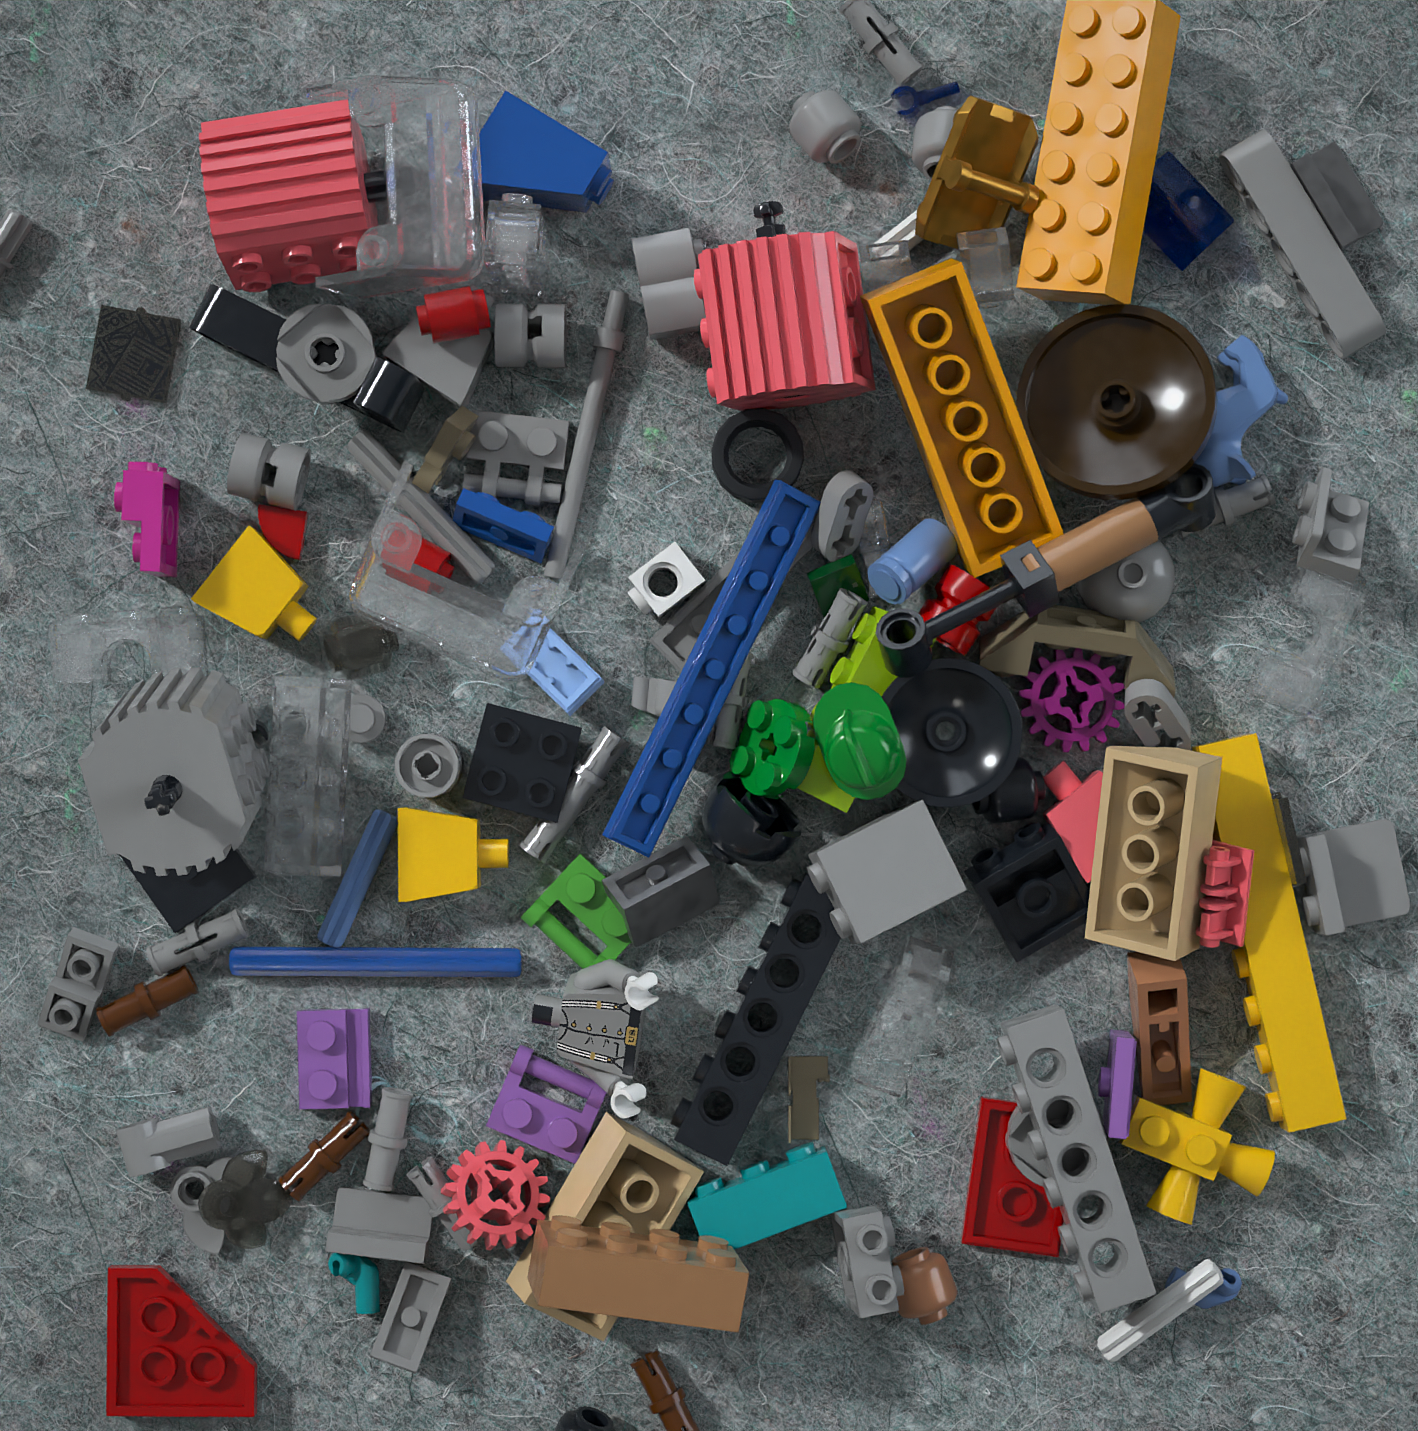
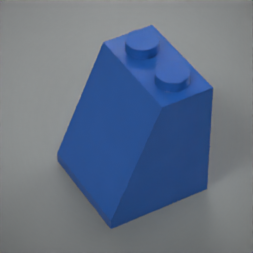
(540, 159)

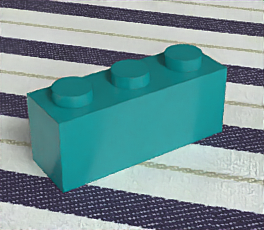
(768, 1197)

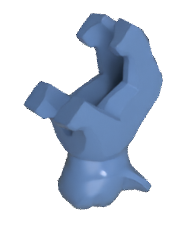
(1237, 410)

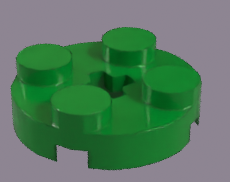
(767, 726)

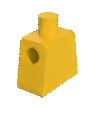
(256, 589)
(443, 853)

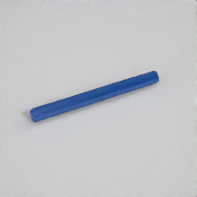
(375, 961)

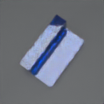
(1182, 213)

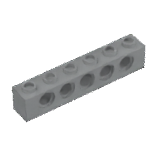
(1127, 1273)

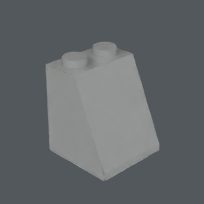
(885, 872)

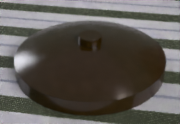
(1117, 401)

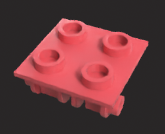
(1226, 895)

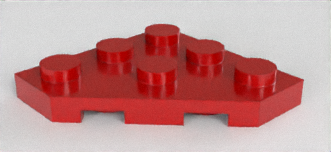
(170, 1353)

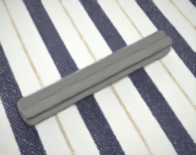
(422, 508)

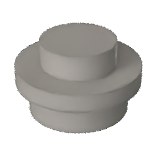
(366, 718)

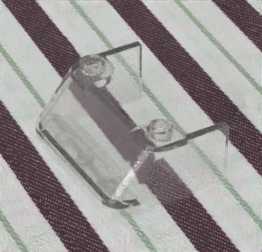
(430, 180)
(446, 614)

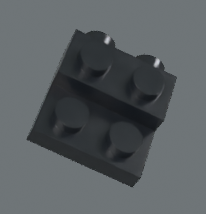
(1030, 889)

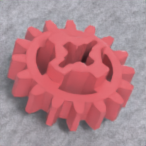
(484, 1179)

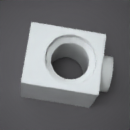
(669, 559)

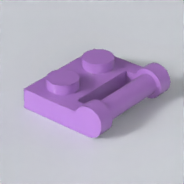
(542, 1119)

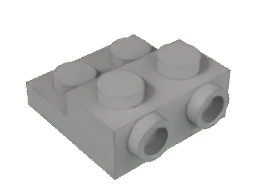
(865, 1262)

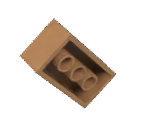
(637, 1274)

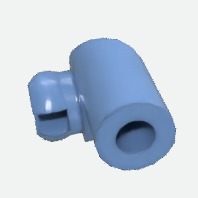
(1222, 1294)

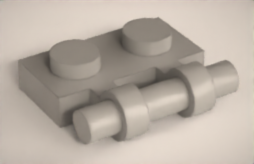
(518, 442)

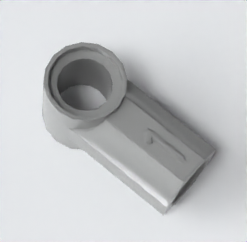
(156, 1142)

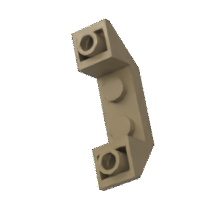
(1010, 646)

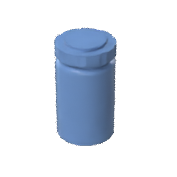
(912, 561)

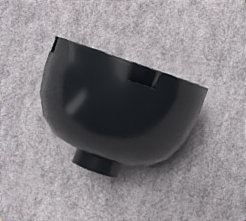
(746, 825)

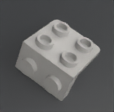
(1352, 876)

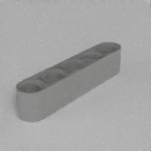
(1302, 244)

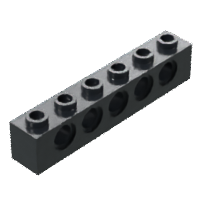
(720, 1135)

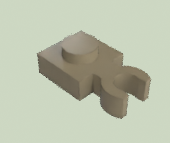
(451, 442)

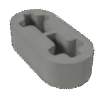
(841, 515)
(1166, 715)

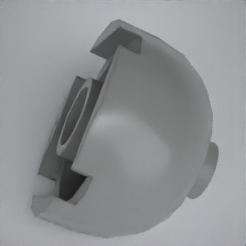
(1133, 586)

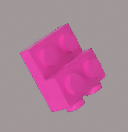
(151, 502)

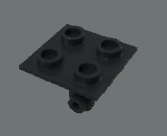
(522, 762)

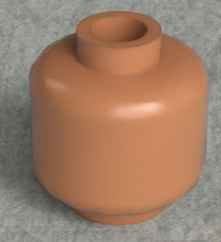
(926, 1285)

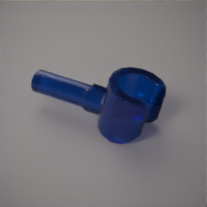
(923, 97)

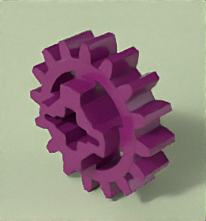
(1076, 723)

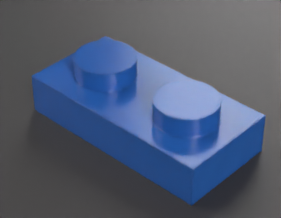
(513, 530)

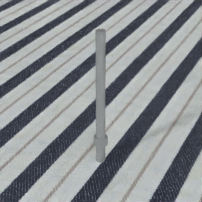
(608, 342)

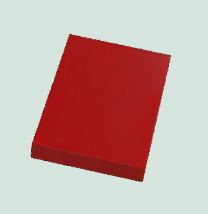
(1002, 1203)

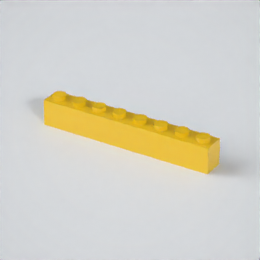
(1274, 951)

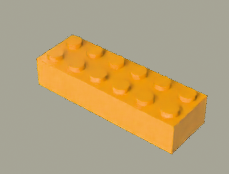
(1099, 151)
(961, 414)

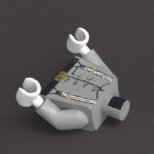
(602, 1027)

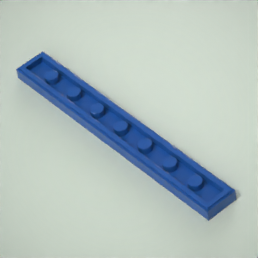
(712, 668)

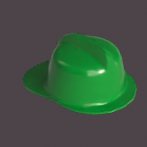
(859, 741)

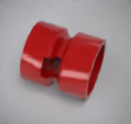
(952, 589)

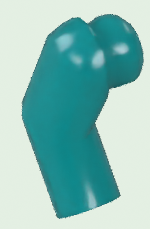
(363, 1275)

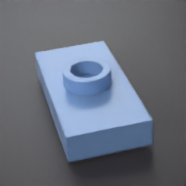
(564, 674)

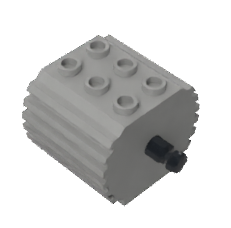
(175, 772)

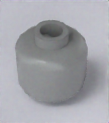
(825, 126)
(930, 138)

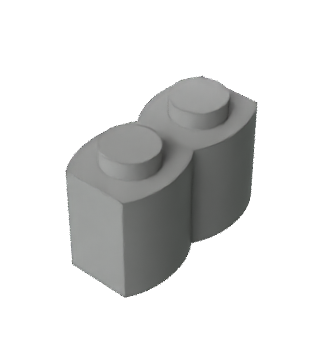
(667, 282)

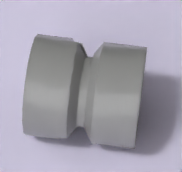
(513, 332)
(252, 467)
(429, 765)

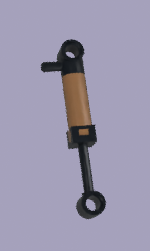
(1041, 572)

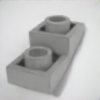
(78, 984)

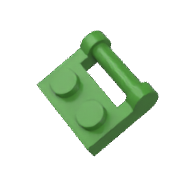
(584, 896)

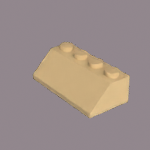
(1152, 848)
(620, 1180)

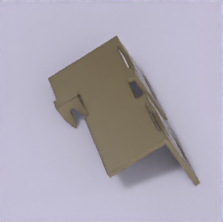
(802, 1078)

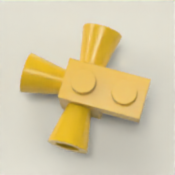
(1196, 1146)

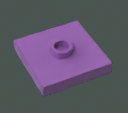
(1117, 1084)

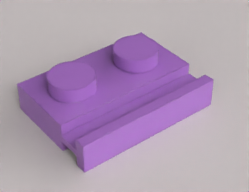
(334, 1058)

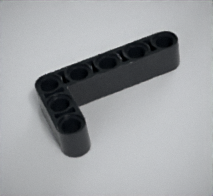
(385, 395)

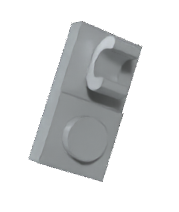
(410, 1317)

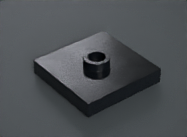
(190, 896)

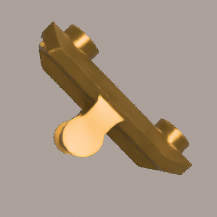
(979, 173)

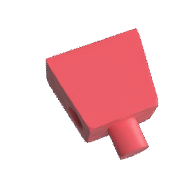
(1075, 813)

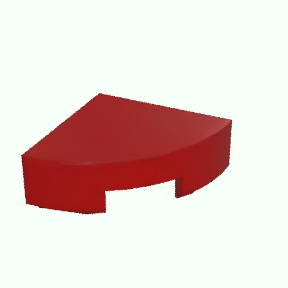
(284, 529)

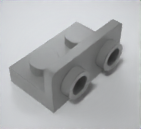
(1330, 530)

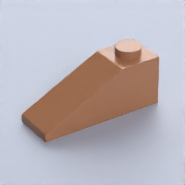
(1160, 1027)

